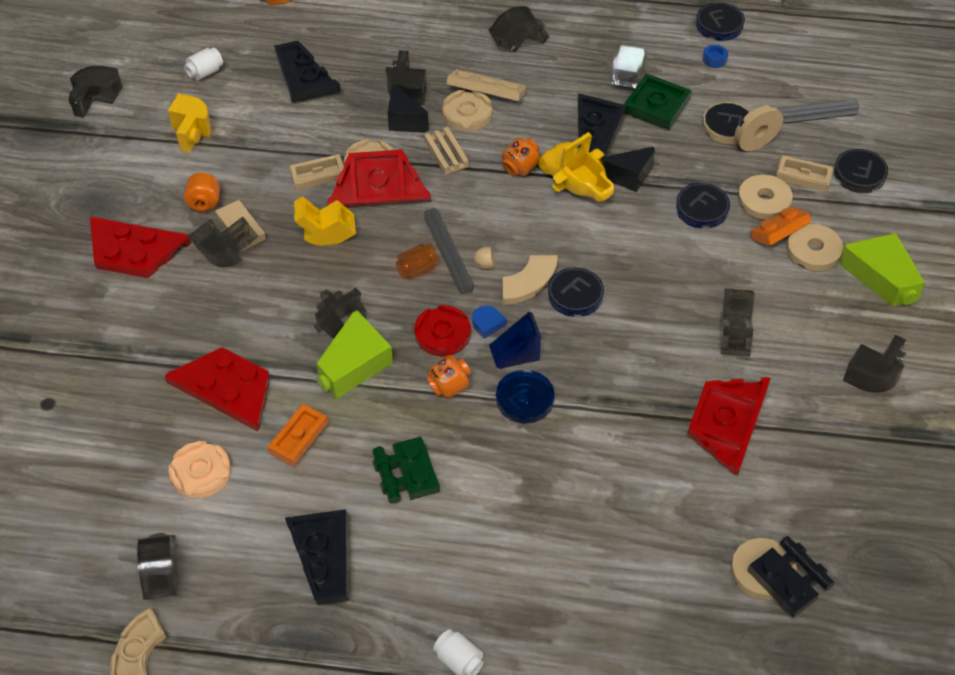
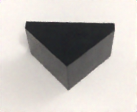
(405, 113)
(629, 168)

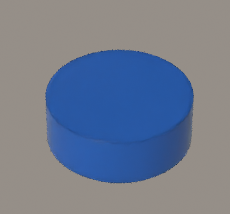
(715, 56)

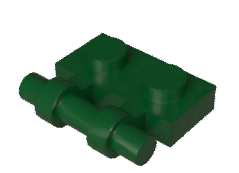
(414, 465)

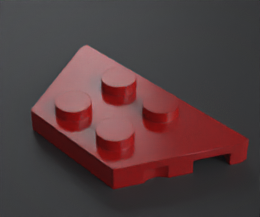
(378, 180)
(133, 247)
(226, 384)
(728, 418)

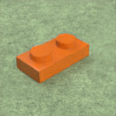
(780, 226)
(297, 435)

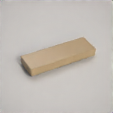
(486, 84)

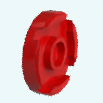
(442, 331)

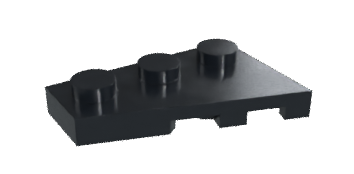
(302, 74)
(601, 120)
(324, 553)

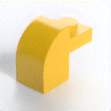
(190, 119)
(324, 226)

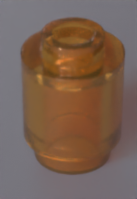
(417, 261)

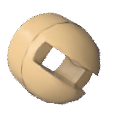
(484, 258)

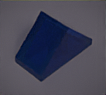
(517, 344)

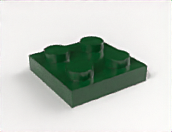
(657, 100)

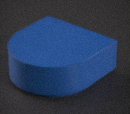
(487, 320)

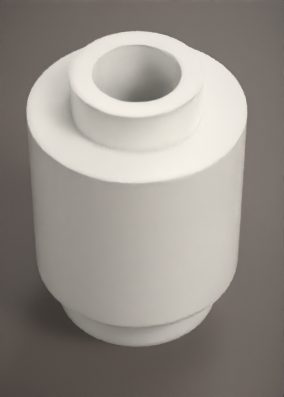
(203, 63)
(458, 653)

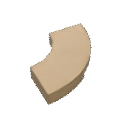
(530, 280)
(136, 645)

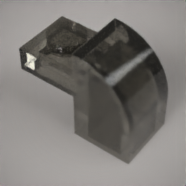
(515, 26)
(628, 66)
(407, 79)
(92, 85)
(222, 247)
(736, 323)
(874, 370)
(157, 566)

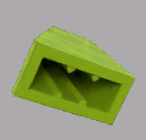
(884, 268)
(353, 357)

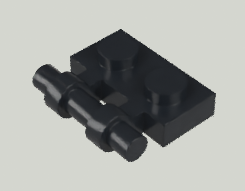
(784, 582)

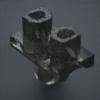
(335, 307)

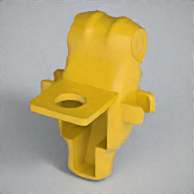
(577, 169)

